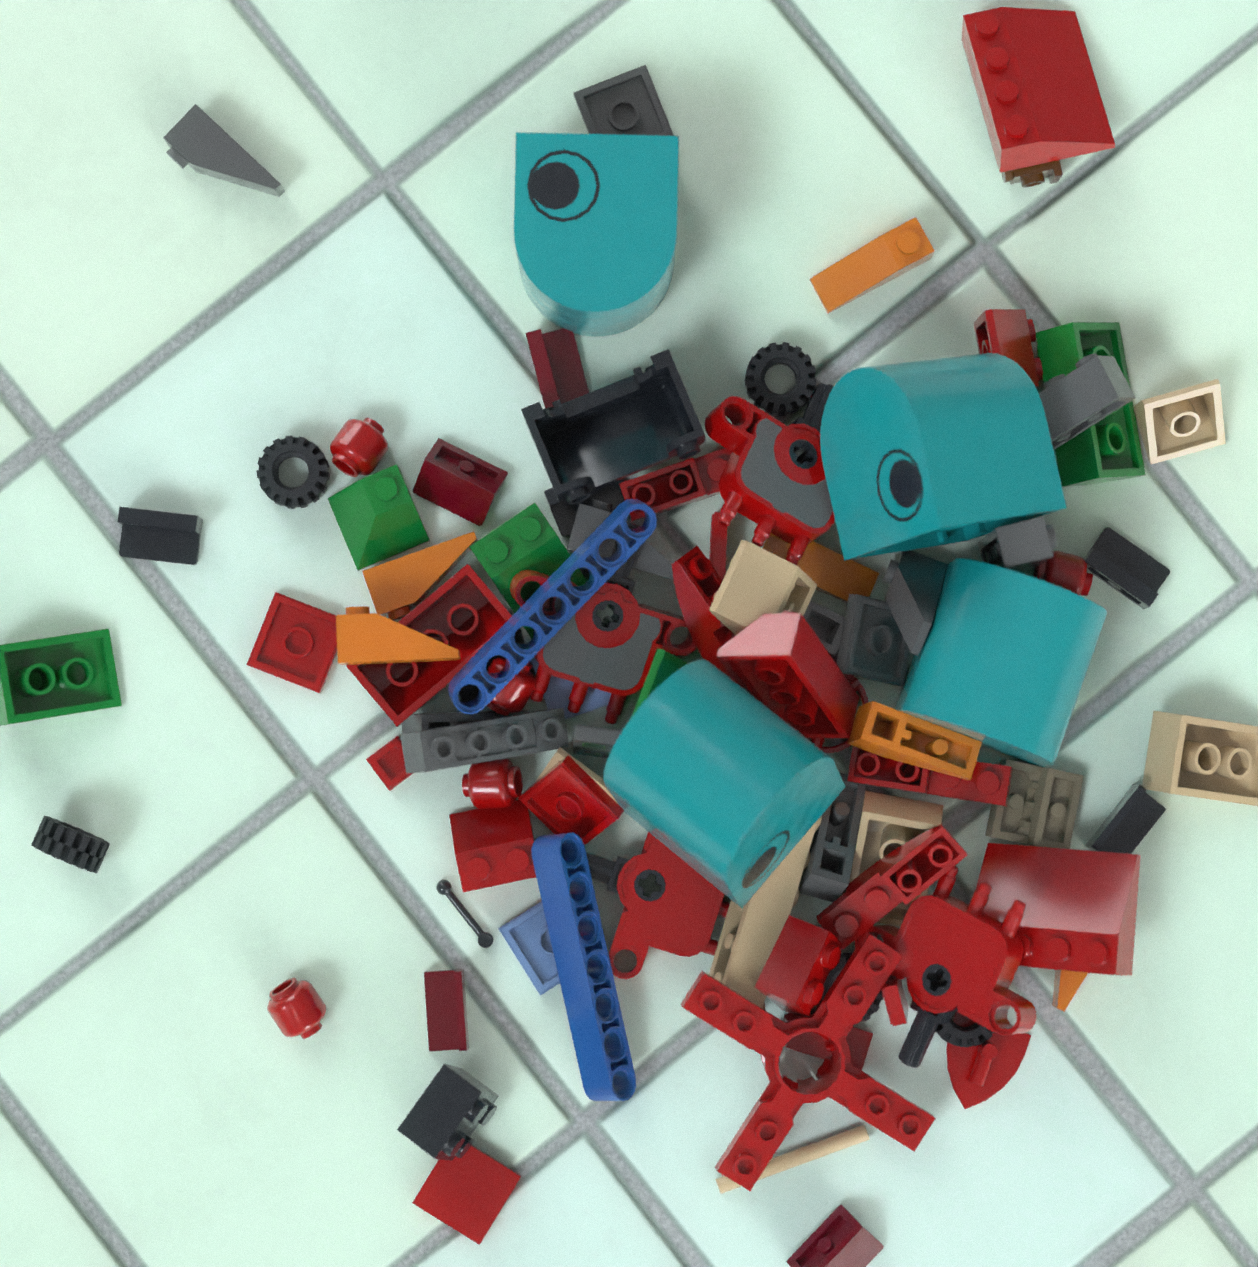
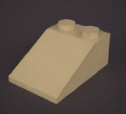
(1202, 758)
(886, 825)

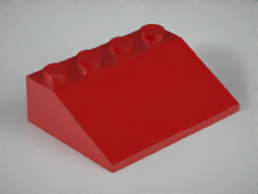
(1035, 85)
(1075, 901)

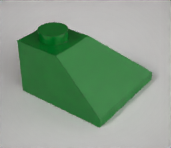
(378, 517)

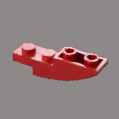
(677, 483)
(695, 589)
(987, 785)
(891, 881)

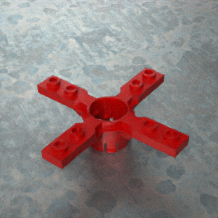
(837, 1077)

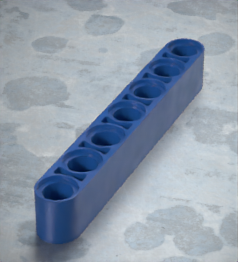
(544, 625)
(583, 967)

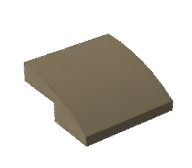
(1038, 807)

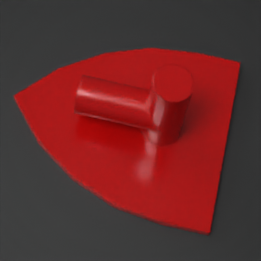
(984, 1068)

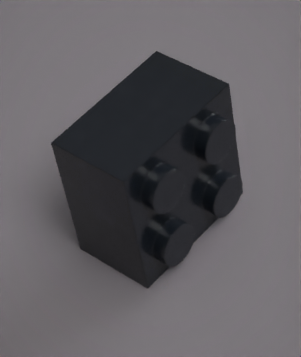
(449, 1113)

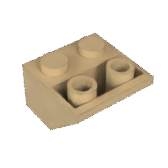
(758, 586)

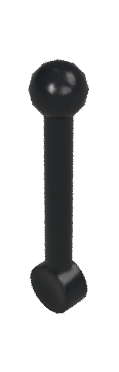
(484, 938)

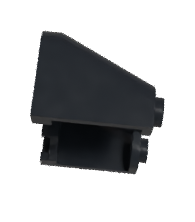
(615, 430)

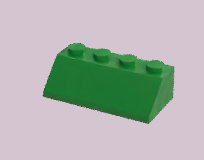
(1112, 445)

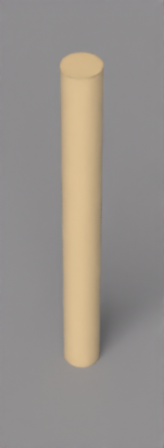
(804, 1155)

